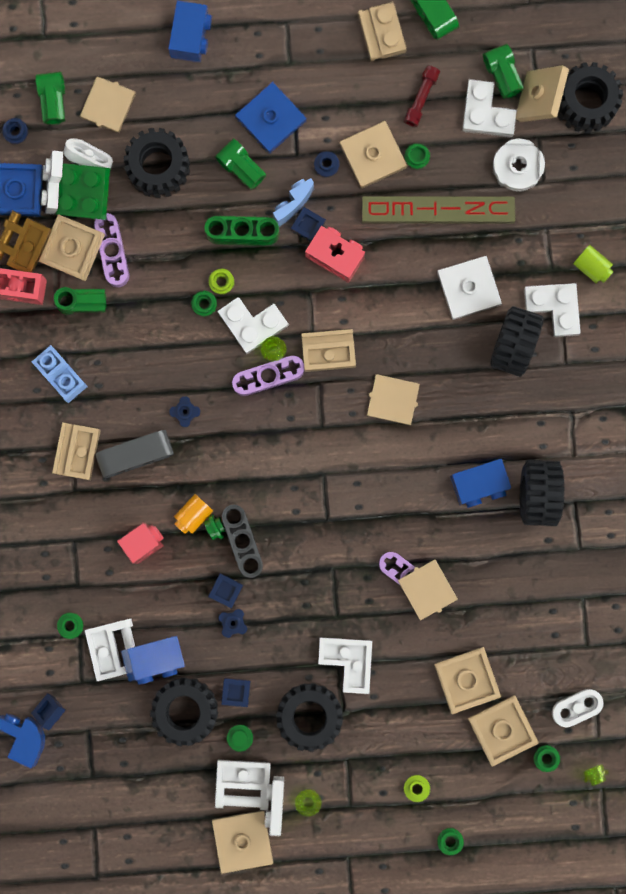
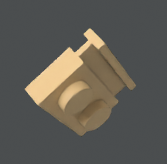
(382, 31)
(328, 350)
(76, 451)

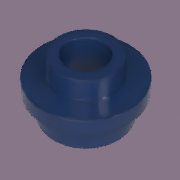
(12, 124)
(326, 171)

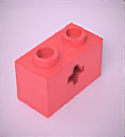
(342, 266)
(22, 286)
(141, 542)

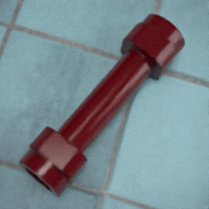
(429, 78)

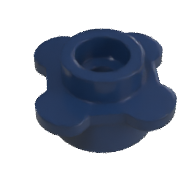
(192, 411)
(226, 619)

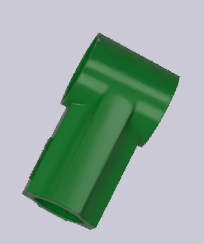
(501, 64)
(51, 91)
(236, 160)
(83, 300)

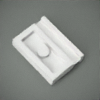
(275, 794)

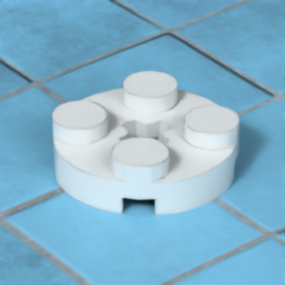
(530, 156)

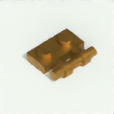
(28, 245)

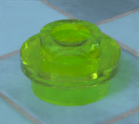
(273, 343)
(595, 775)
(308, 811)

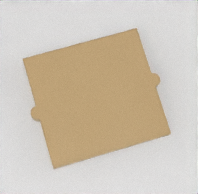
(107, 104)
(393, 399)
(427, 589)

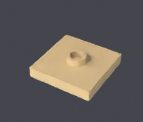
(542, 94)
(373, 154)
(71, 247)
(467, 680)
(503, 730)
(242, 841)

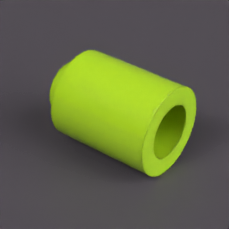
(594, 265)

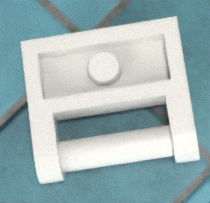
(104, 648)
(242, 776)

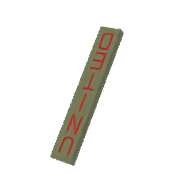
(437, 210)

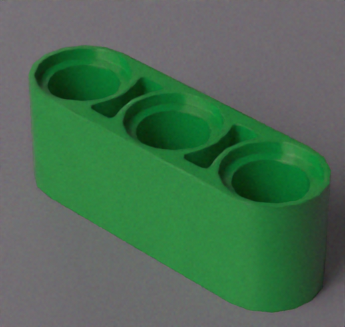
(436, 16)
(231, 223)

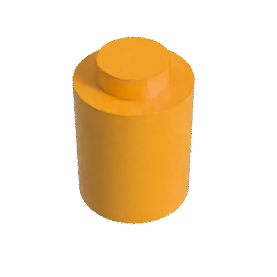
(192, 515)

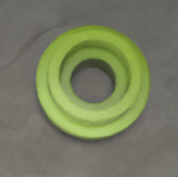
(221, 273)
(410, 782)

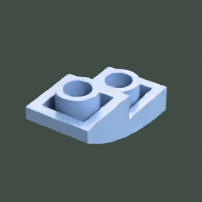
(299, 195)
(59, 374)

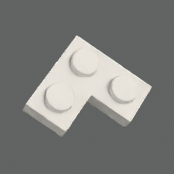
(483, 118)
(52, 175)
(560, 301)
(251, 330)
(354, 656)

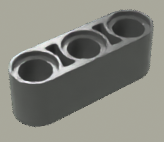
(134, 454)
(233, 532)

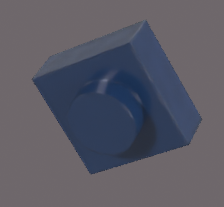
(307, 224)
(226, 590)
(236, 692)
(48, 711)

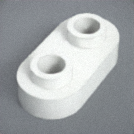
(86, 154)
(577, 710)

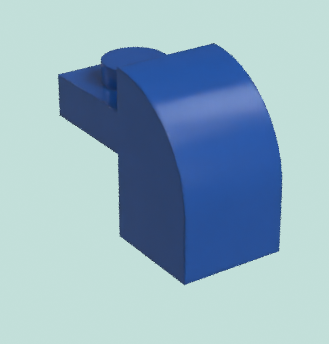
(29, 739)

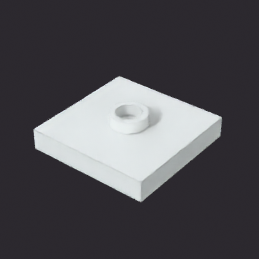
(469, 287)

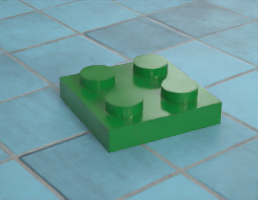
(83, 191)

